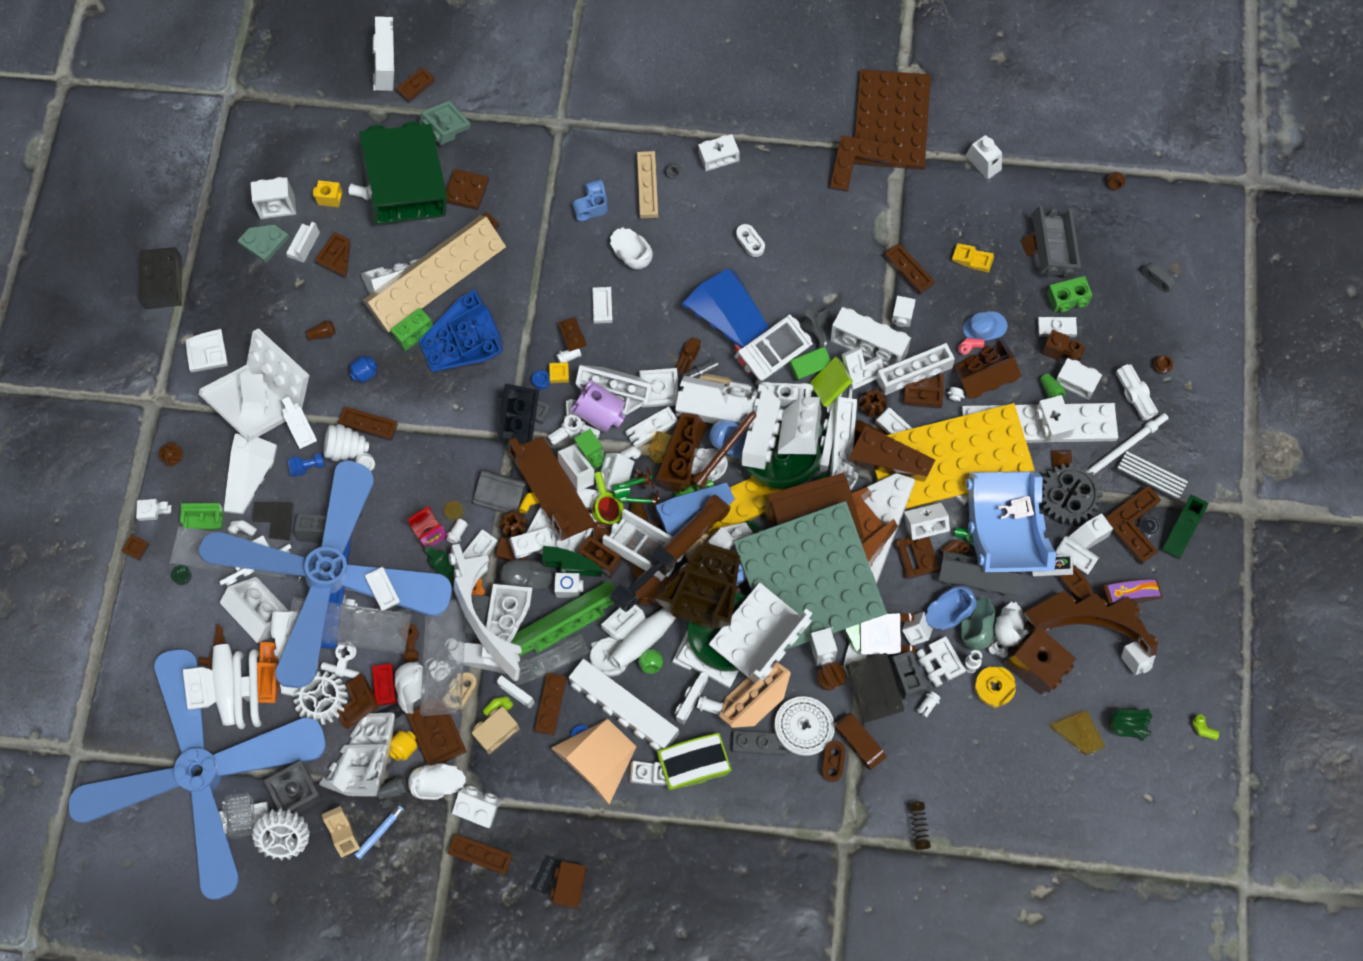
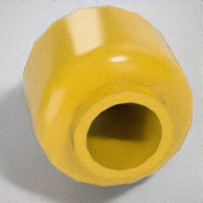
(402, 745)

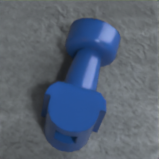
(298, 467)

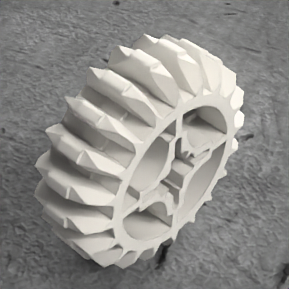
(322, 683)
(281, 827)

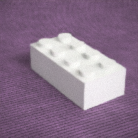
(874, 339)

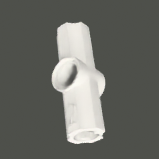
(1137, 392)

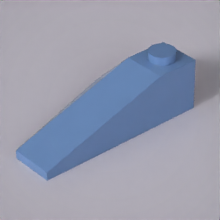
(680, 510)

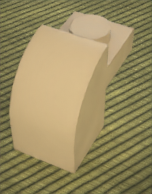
(341, 831)

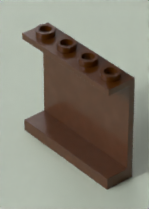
(812, 497)

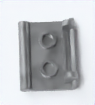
(498, 492)

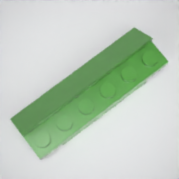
(565, 620)

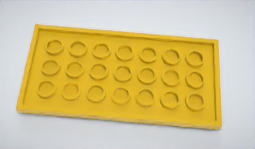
(962, 445)

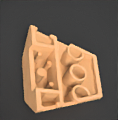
(598, 756)

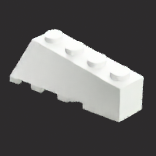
(761, 431)

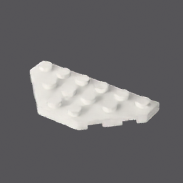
(888, 503)

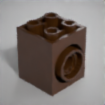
(1040, 661)

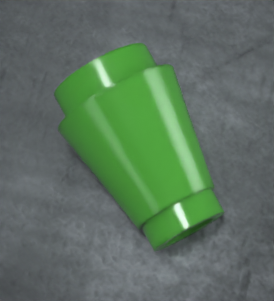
(1052, 387)

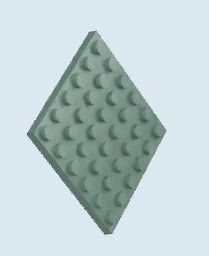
(815, 567)

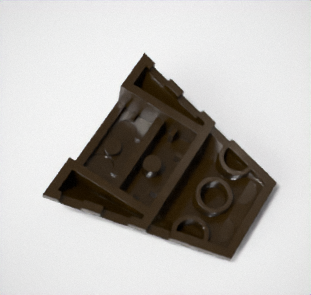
(704, 588)

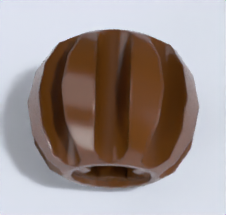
(867, 405)
(516, 528)
(831, 676)

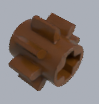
(170, 454)

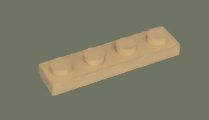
(647, 184)

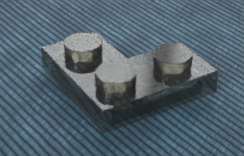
(278, 514)

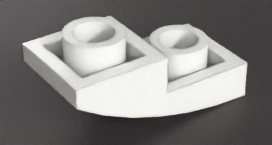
(647, 773)

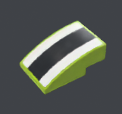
(694, 761)

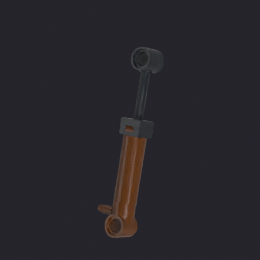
(665, 557)

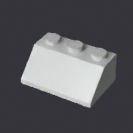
(800, 427)
(252, 607)

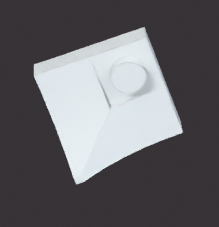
(206, 351)

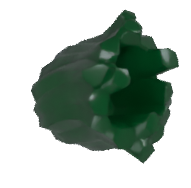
(1131, 723)

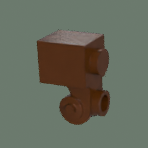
(1061, 344)

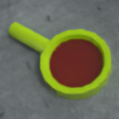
(605, 507)

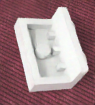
(476, 806)

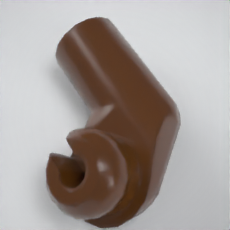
(955, 546)

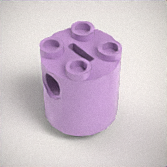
(599, 407)

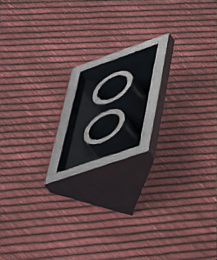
(518, 414)

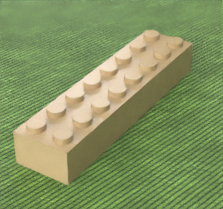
(434, 273)

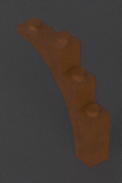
(1064, 611)

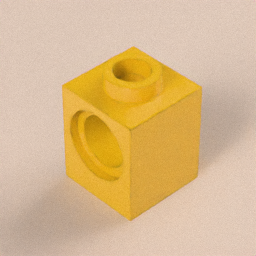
(333, 198)

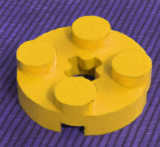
(994, 675)

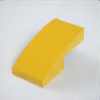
(969, 257)

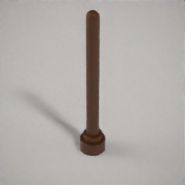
(702, 477)

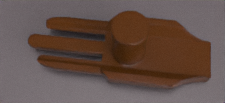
(689, 353)

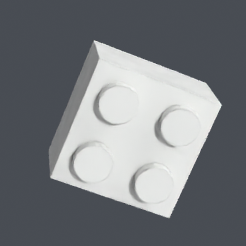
(273, 198)

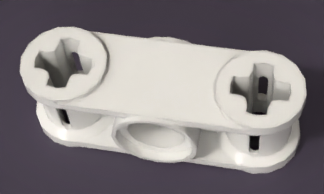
(795, 391)

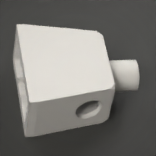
(985, 157)

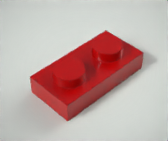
(384, 684)

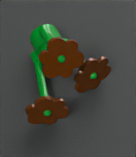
(622, 489)

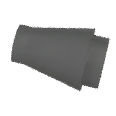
(393, 788)

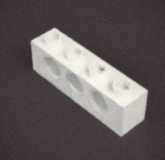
(915, 369)

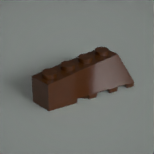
(678, 461)

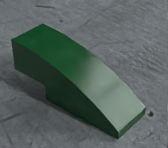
(569, 562)

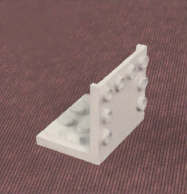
(282, 377)
(759, 633)

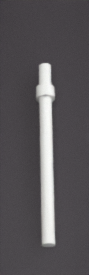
(1150, 427)

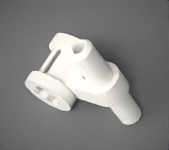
(341, 668)

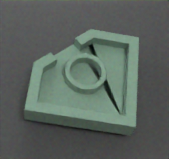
(263, 241)

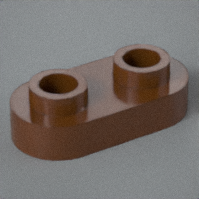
(833, 762)

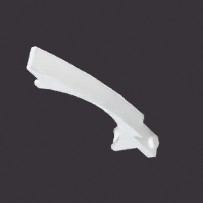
(466, 575)

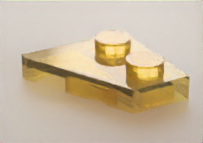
(1080, 732)

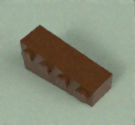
(889, 456)

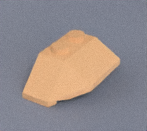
(752, 700)

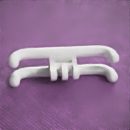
(245, 688)

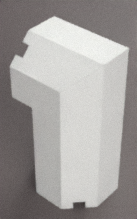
(715, 401)

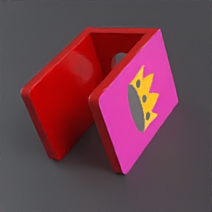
(424, 520)

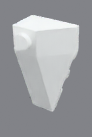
(246, 471)

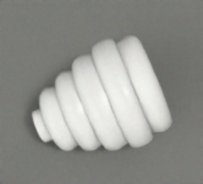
(343, 443)

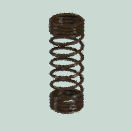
(925, 844)

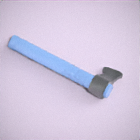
(396, 812)

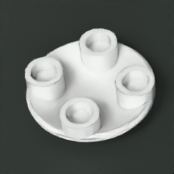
(703, 458)

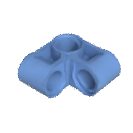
(587, 206)

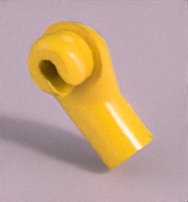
(528, 501)

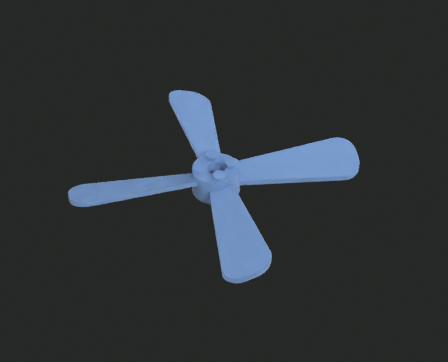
(350, 489)
(280, 747)

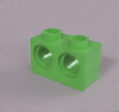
(1067, 290)
(411, 329)
(590, 448)

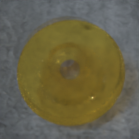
(454, 511)

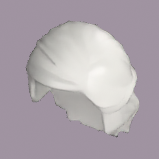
(631, 248)
(1010, 625)
(408, 685)
(435, 781)

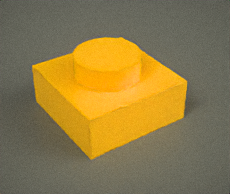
(559, 372)

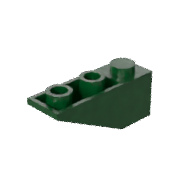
(1185, 526)

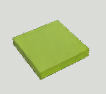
(831, 382)

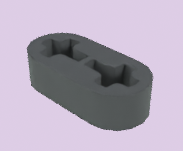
(1158, 277)

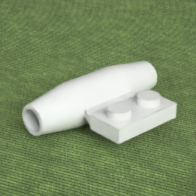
(635, 632)
(209, 686)

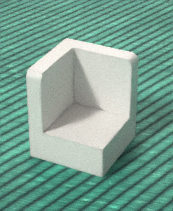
(918, 630)

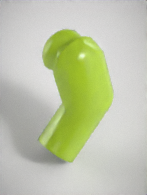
(498, 703)
(1202, 729)

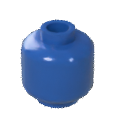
(363, 369)

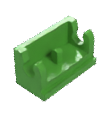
(809, 363)
(202, 516)

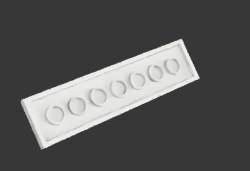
(1089, 421)

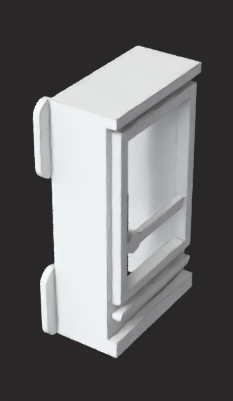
(384, 54)

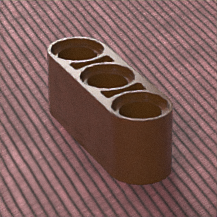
(860, 741)

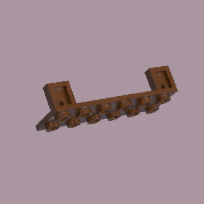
(551, 487)

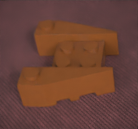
(874, 531)

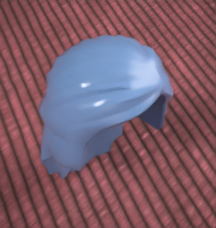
(722, 432)
(951, 608)

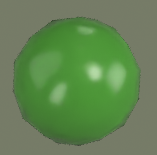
(651, 661)

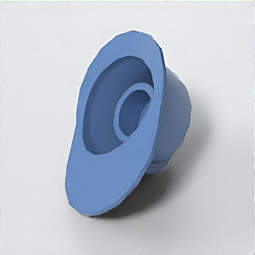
(985, 326)

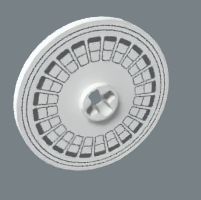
(790, 731)

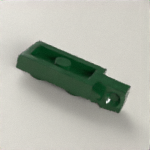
(440, 563)

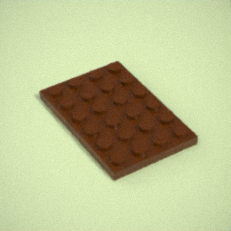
(895, 112)

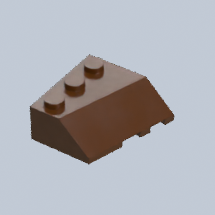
(988, 370)

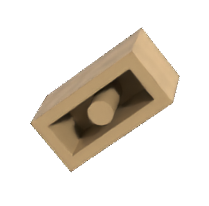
(495, 730)

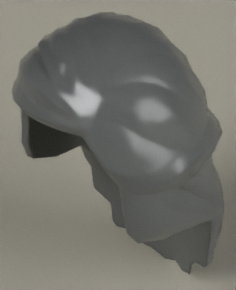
(526, 574)

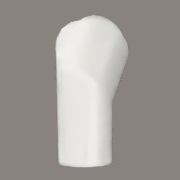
(631, 452)
(241, 525)

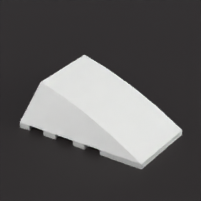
(364, 758)

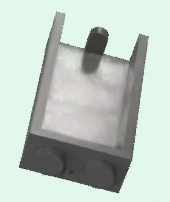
(1056, 242)

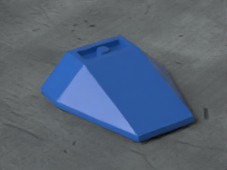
(462, 335)

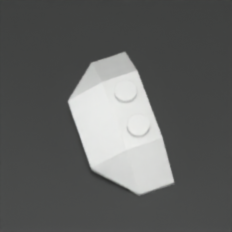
(628, 387)

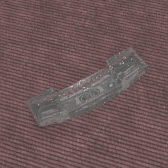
(552, 660)

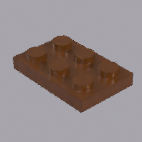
(437, 737)

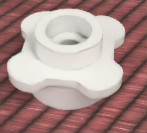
(993, 649)

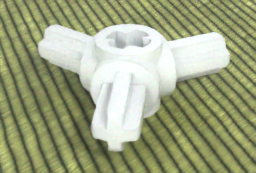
(566, 430)

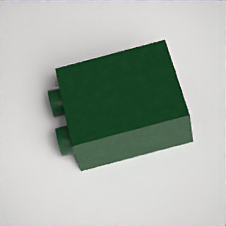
(402, 173)

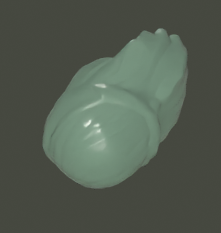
(979, 629)

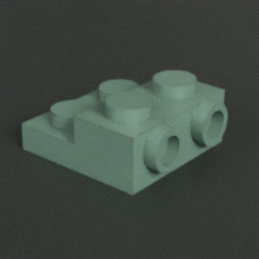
(445, 122)

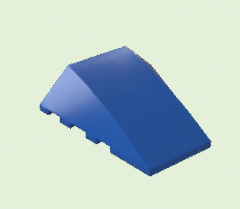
(728, 307)

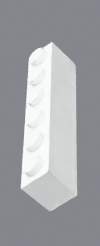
(623, 705)

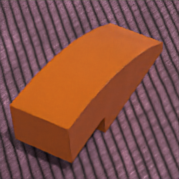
(266, 673)

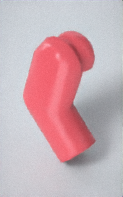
(970, 343)

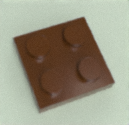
(466, 189)

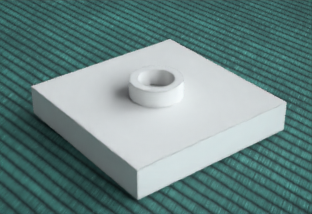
(664, 387)

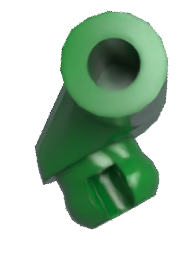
(964, 533)

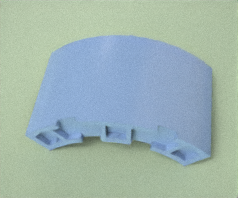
(1008, 542)

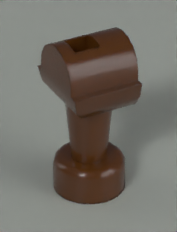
(411, 655)

